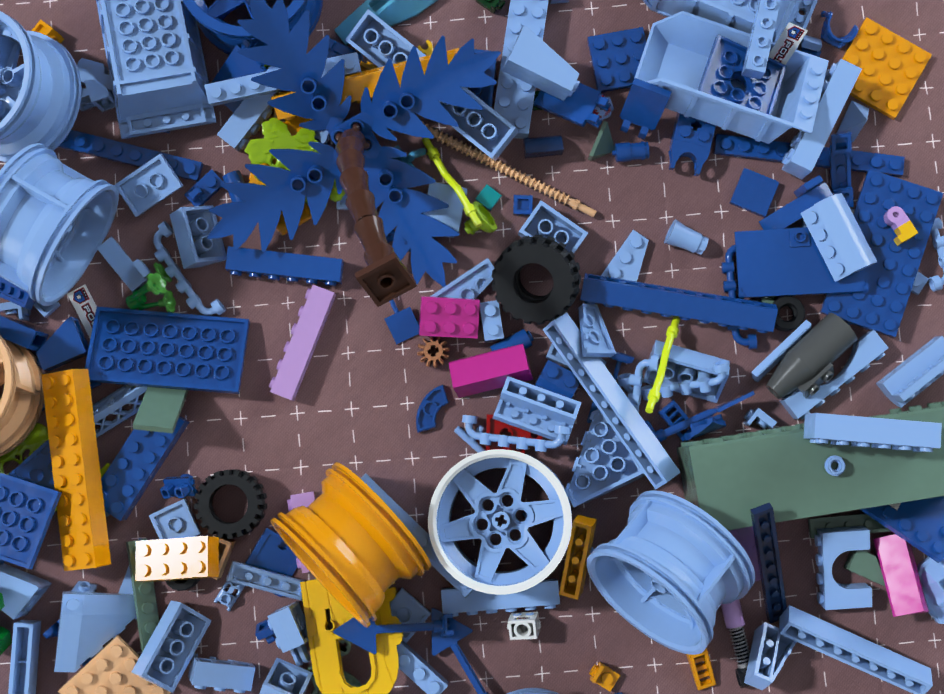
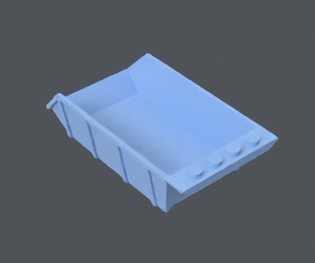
(676, 61)
(154, 66)

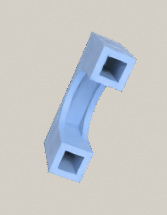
(830, 544)

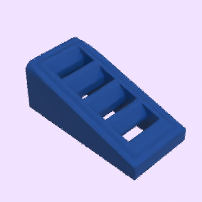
(672, 404)

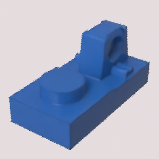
(204, 189)

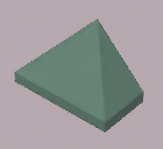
(603, 143)

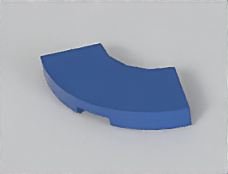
(429, 408)

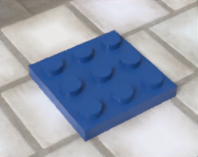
(616, 58)

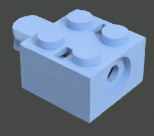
(290, 631)

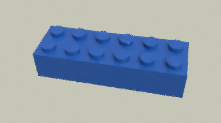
(136, 467)

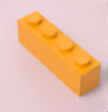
(576, 557)

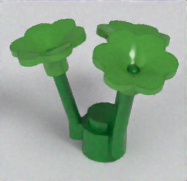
(156, 284)

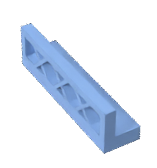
(115, 401)

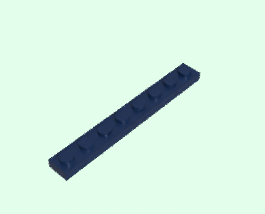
(769, 561)

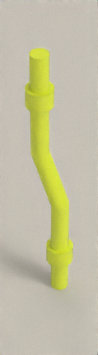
(469, 208)
(654, 394)

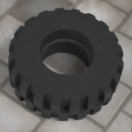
(513, 294)

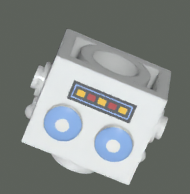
(524, 625)

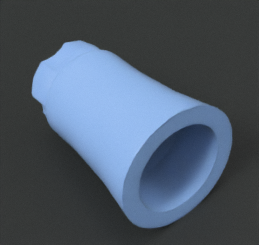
(686, 238)

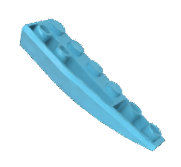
(389, 11)

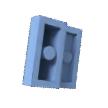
(96, 96)

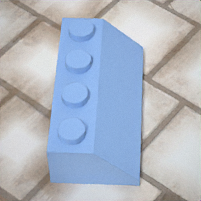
(687, 365)
(171, 646)

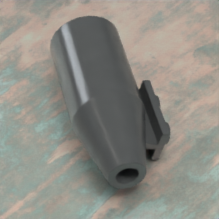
(812, 358)

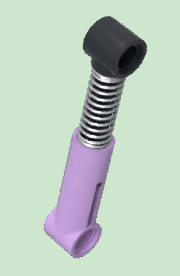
(735, 622)

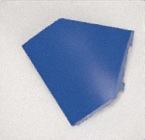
(705, 426)

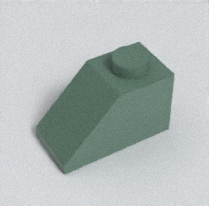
(865, 565)

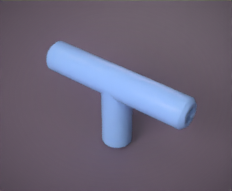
(470, 441)

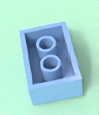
(549, 222)

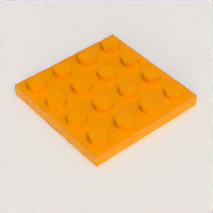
(888, 67)

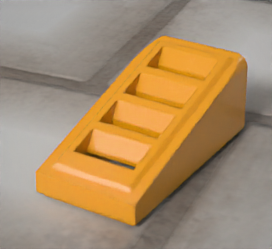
(704, 656)

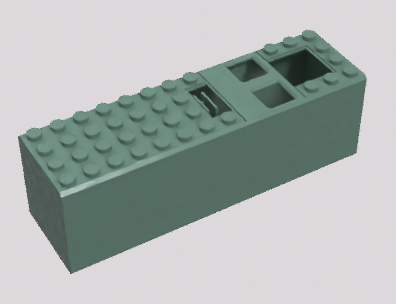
(782, 468)

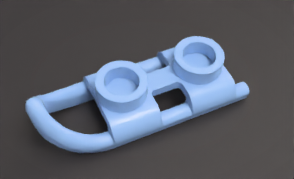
(226, 597)

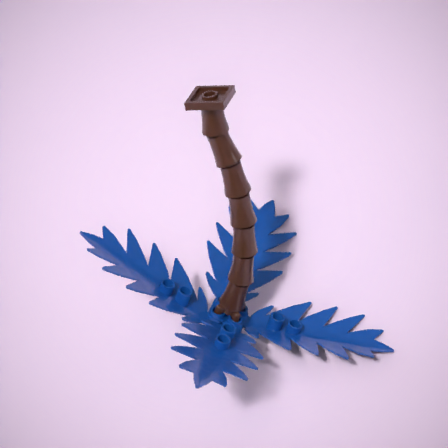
(355, 152)

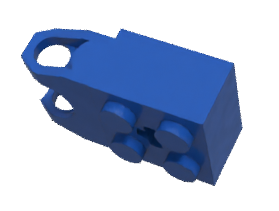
(690, 143)

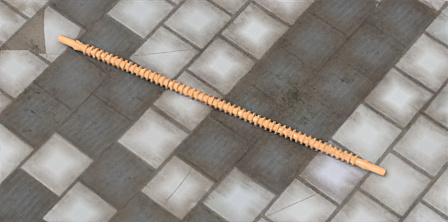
(575, 204)

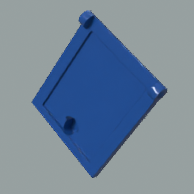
(270, 556)

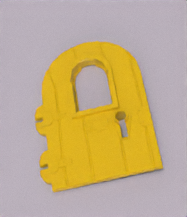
(326, 649)

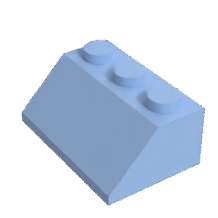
(191, 230)

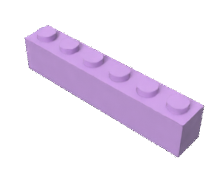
(303, 342)

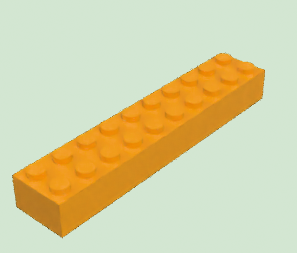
(76, 469)

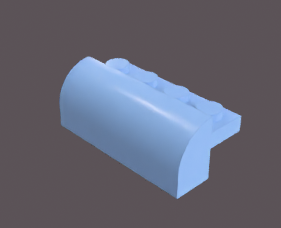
(838, 237)
(914, 373)
(535, 409)

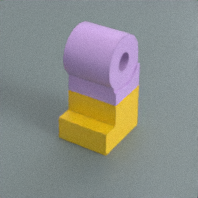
(900, 224)

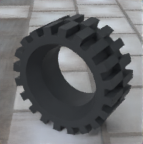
(254, 495)

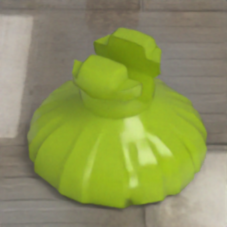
(488, 222)

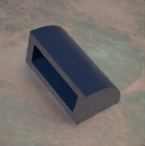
(543, 146)

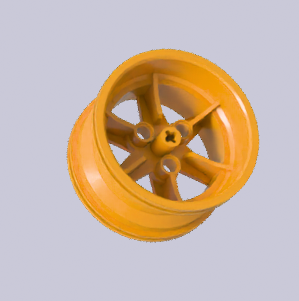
(352, 543)

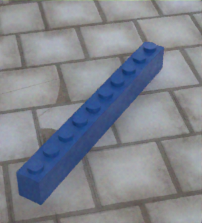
(679, 302)

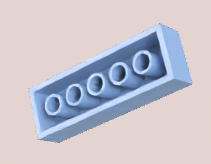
(835, 92)
(878, 432)

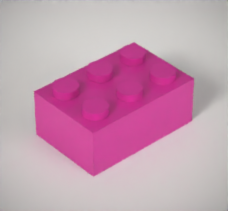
(449, 317)

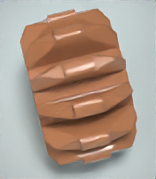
(439, 355)

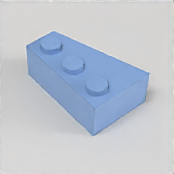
(767, 656)
(221, 674)

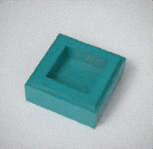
(488, 197)

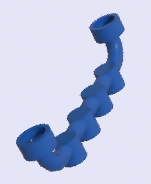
(730, 287)

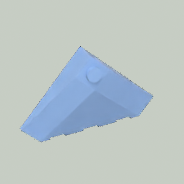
(602, 463)
(88, 623)

